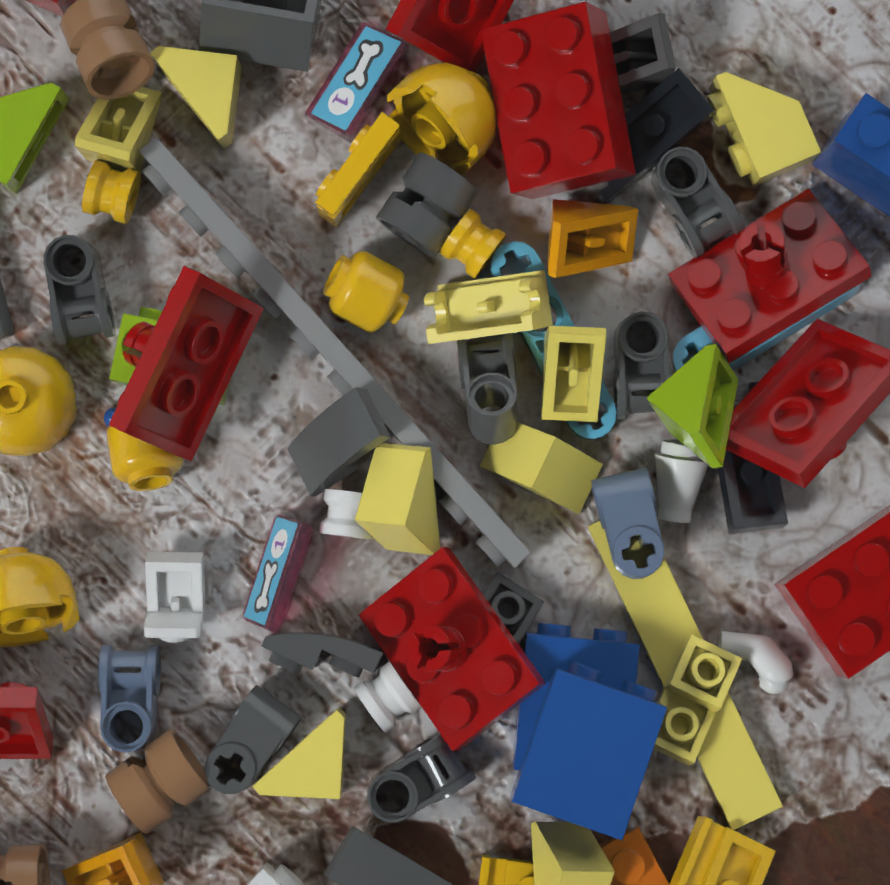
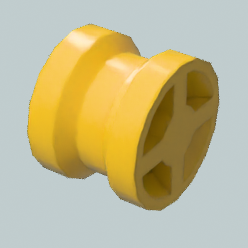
(111, 191)
(472, 243)

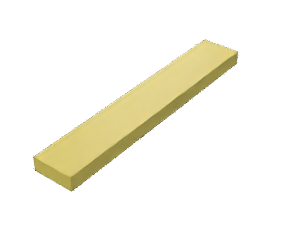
(664, 628)

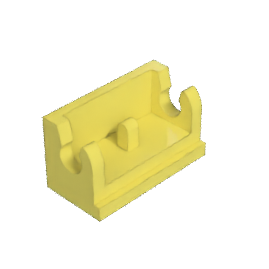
(489, 307)

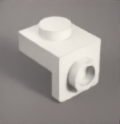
(174, 595)

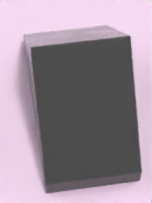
(643, 53)

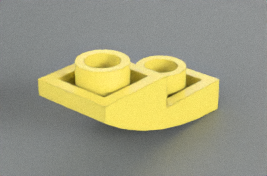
(693, 697)

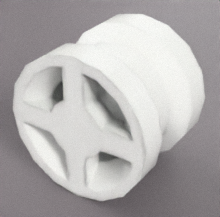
(342, 514)
(387, 697)

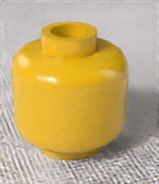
(366, 291)
(140, 463)

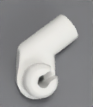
(764, 655)

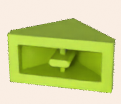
(24, 129)
(699, 404)

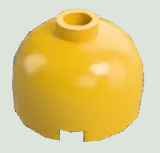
(445, 114)
(34, 401)
(33, 597)

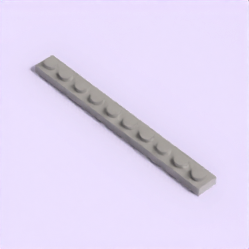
(315, 337)

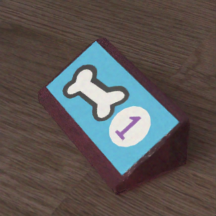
(357, 81)
(278, 573)

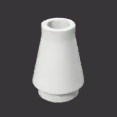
(678, 480)

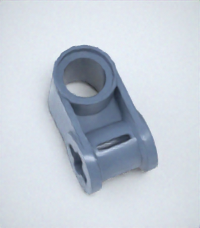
(626, 512)
(129, 692)

